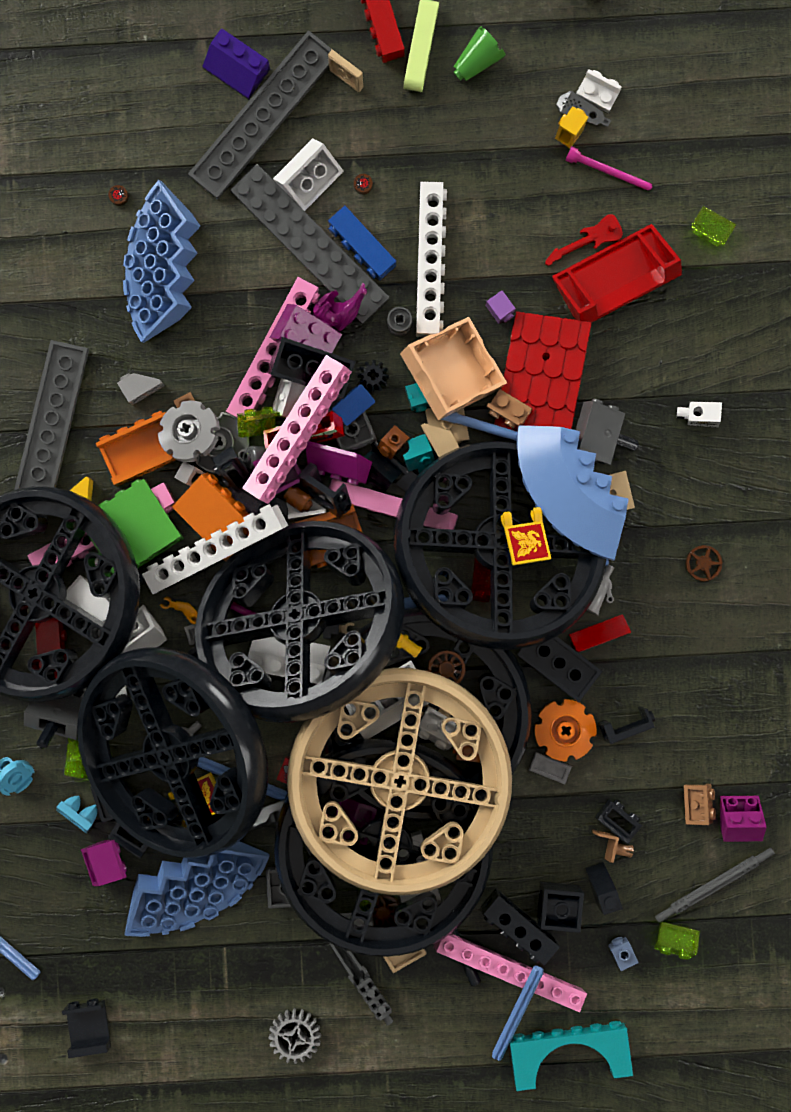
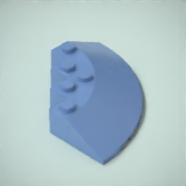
(158, 261)
(568, 489)
(192, 890)

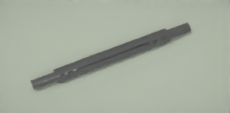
(714, 885)

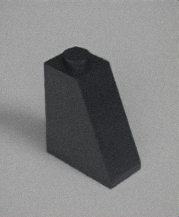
(603, 888)

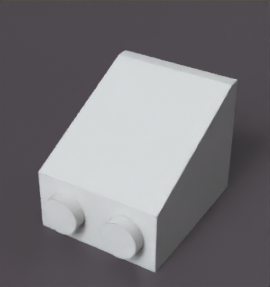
(80, 595)

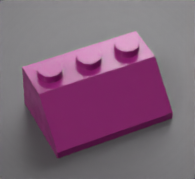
(338, 463)

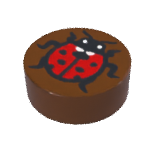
(363, 184)
(118, 195)

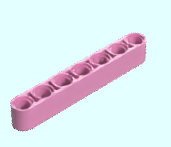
(389, 505)

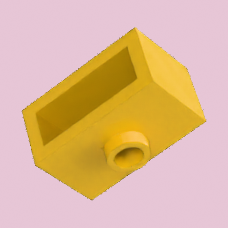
(571, 126)

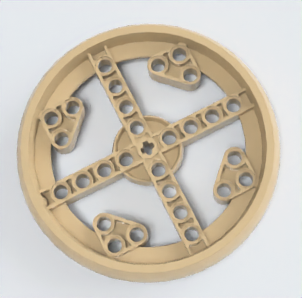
(438, 869)

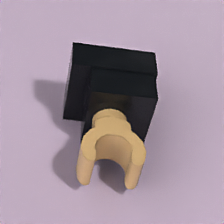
(335, 629)

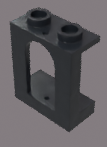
(312, 484)
(612, 736)

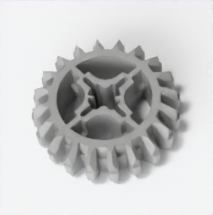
(302, 1038)

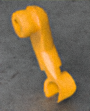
(186, 608)

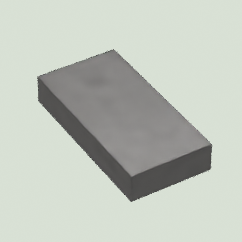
(550, 768)

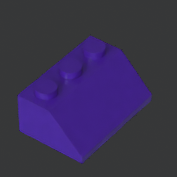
(235, 63)

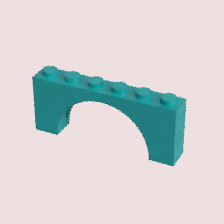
(530, 1050)

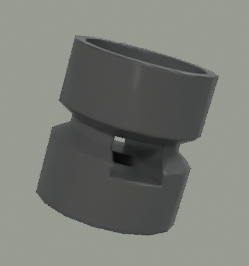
(399, 321)

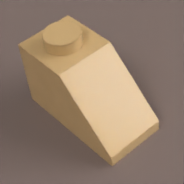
(441, 439)

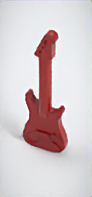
(605, 231)

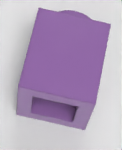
(500, 307)

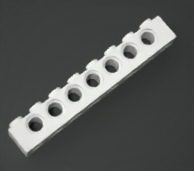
(430, 192)
(158, 580)

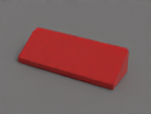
(599, 633)

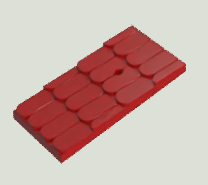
(546, 367)

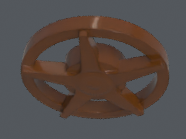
(704, 563)

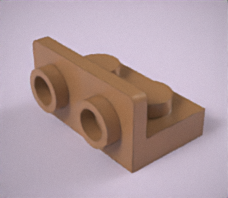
(509, 409)
(699, 804)

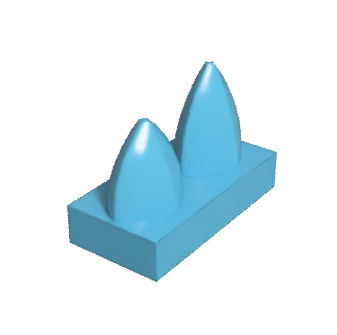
(82, 820)

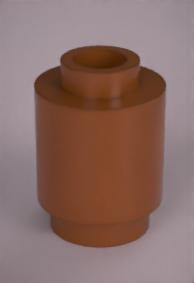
(298, 499)

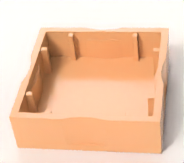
(453, 368)

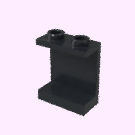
(87, 1028)

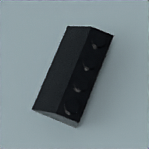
(299, 362)

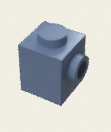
(623, 953)

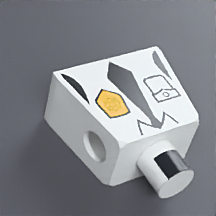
(709, 412)

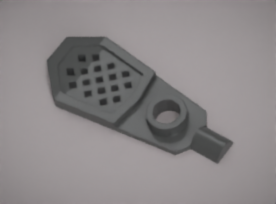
(587, 107)

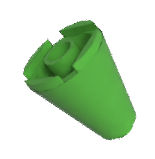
(478, 55)

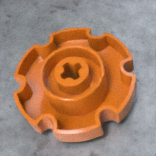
(580, 730)

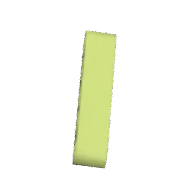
(421, 45)

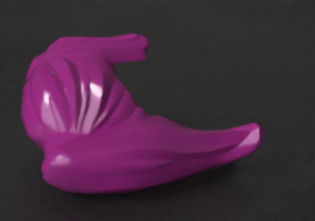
(338, 314)

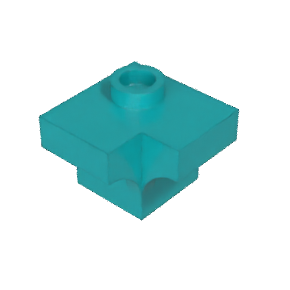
(416, 398)
(419, 454)

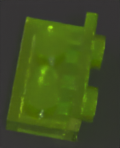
(255, 422)
(677, 941)

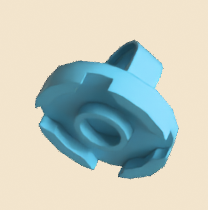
(14, 776)

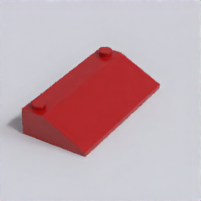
(618, 274)

